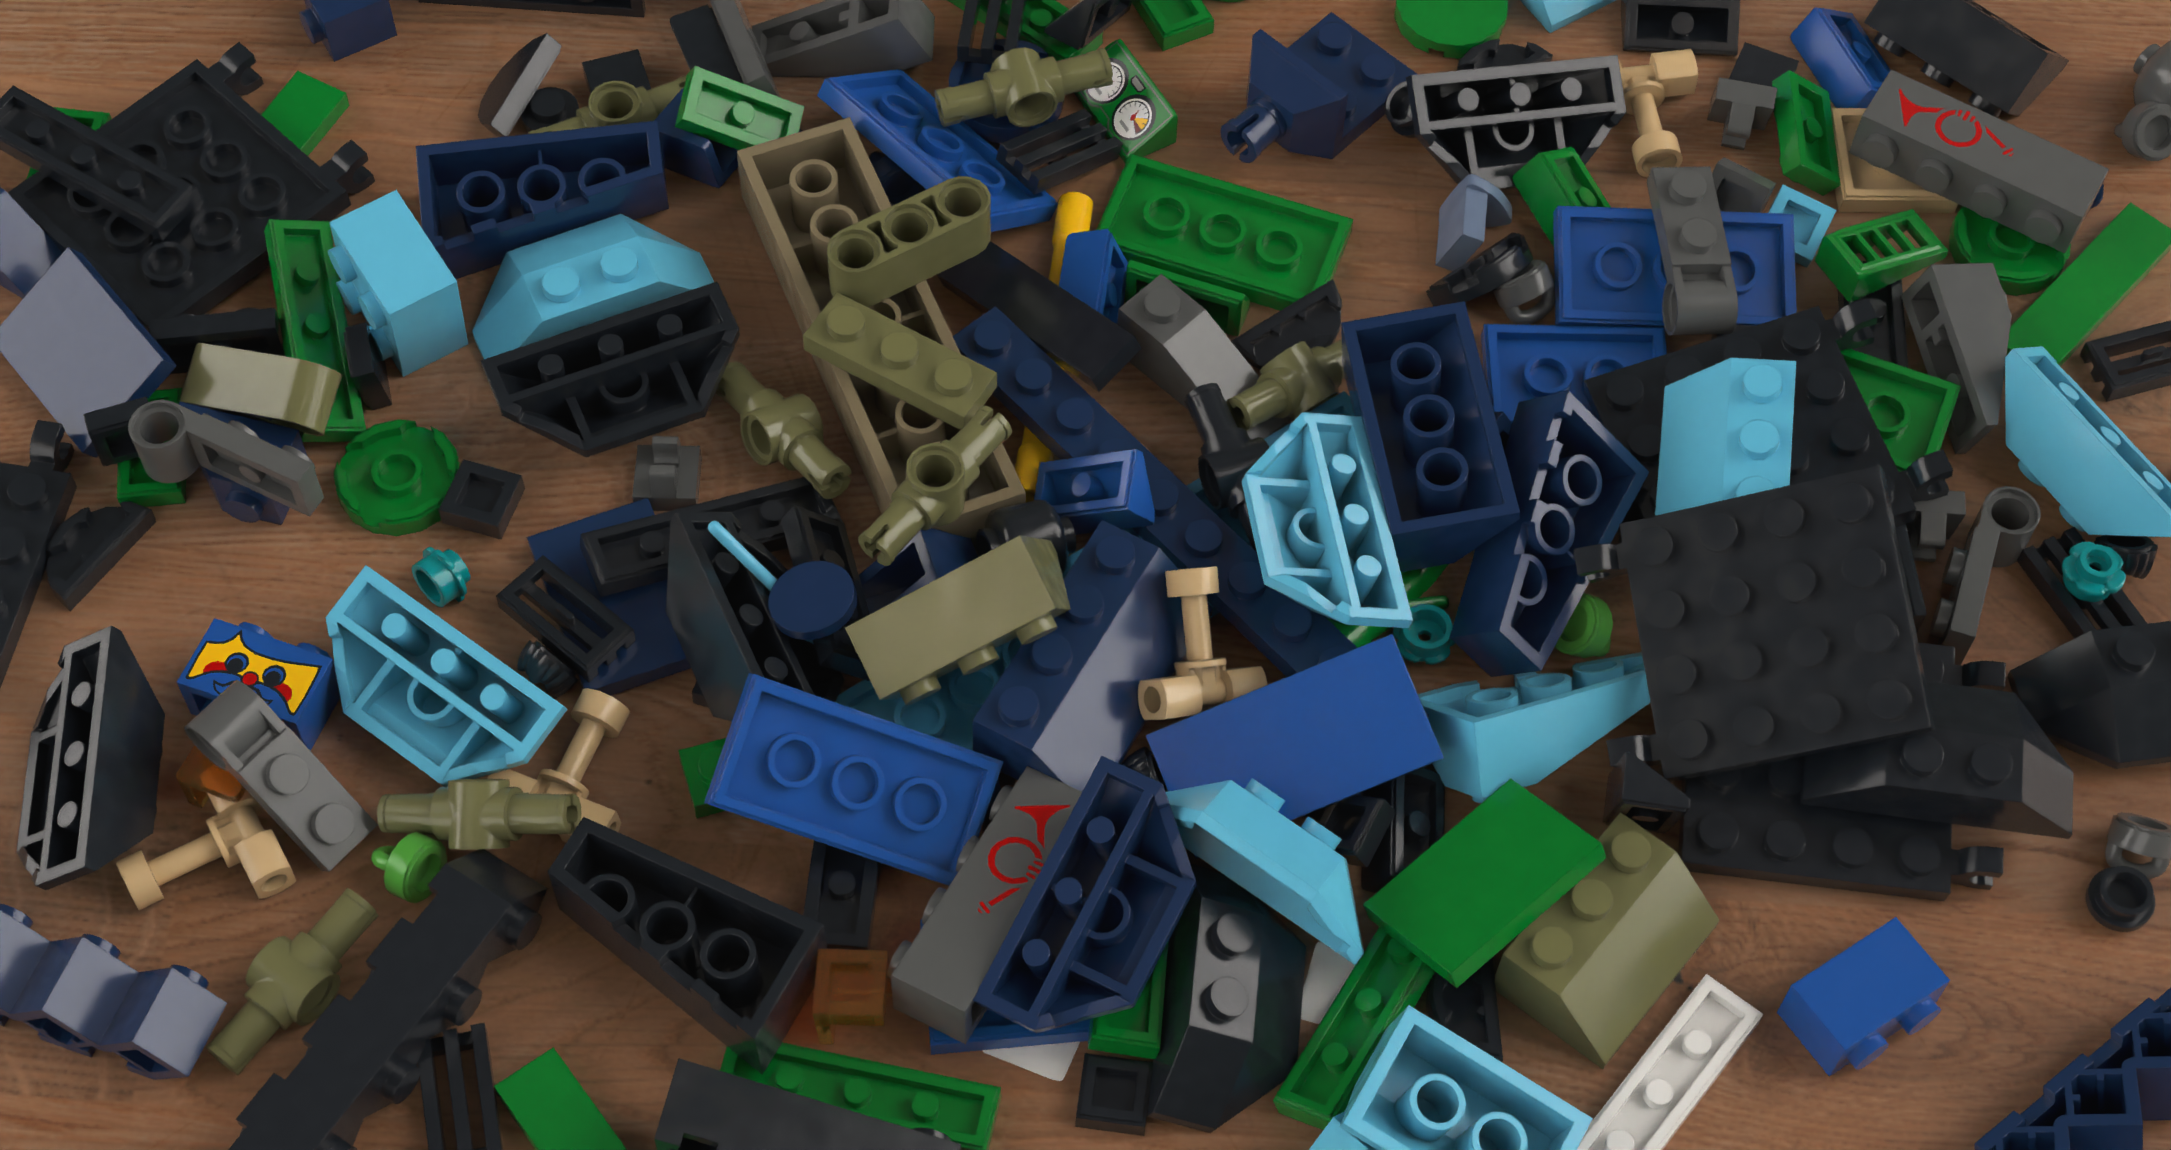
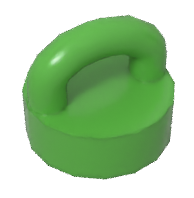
(1587, 629)
(410, 865)

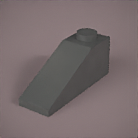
(847, 38)
(1963, 339)
(1186, 347)

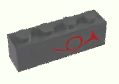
(1978, 161)
(968, 922)

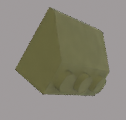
(961, 619)
(1609, 944)

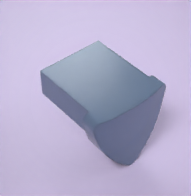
(1464, 217)

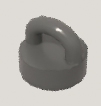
(2147, 131)
(1524, 287)
(2141, 836)

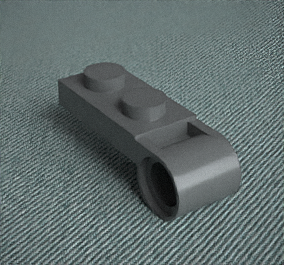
(1694, 252)
(223, 448)
(1970, 568)
(280, 774)

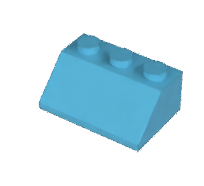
(1726, 433)
(1446, 1094)

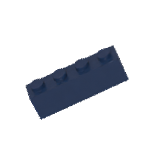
(1429, 432)
(1079, 685)

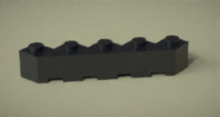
(419, 985)

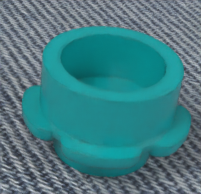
(441, 576)
(2086, 582)
(1429, 621)

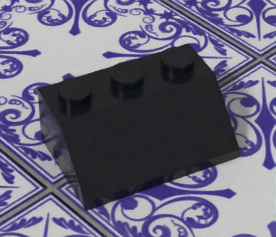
(1968, 46)

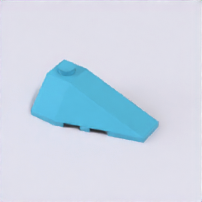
(1530, 726)

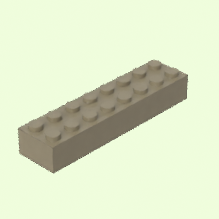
(800, 197)

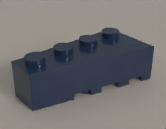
(529, 187)
(1570, 495)

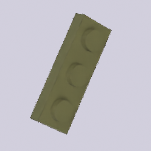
(900, 361)

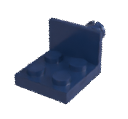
(1313, 92)

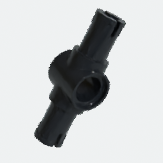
(1225, 453)

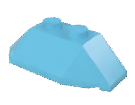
(582, 281)
(2080, 452)
(1325, 523)
(431, 686)
(1273, 858)

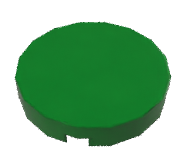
(1450, 24)
(2018, 260)
(396, 477)

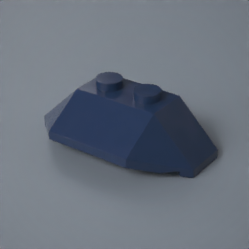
(1095, 908)

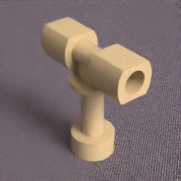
(1645, 90)
(1201, 677)
(598, 717)
(233, 835)

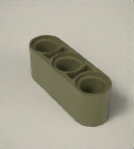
(910, 241)
(262, 387)

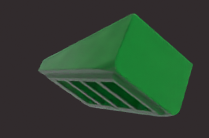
(1857, 279)

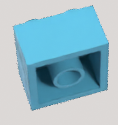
(397, 283)

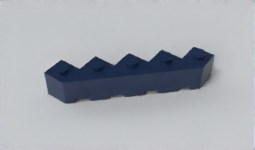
(92, 1000)
(2100, 1097)

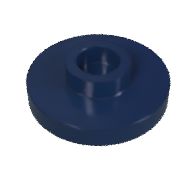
(812, 600)

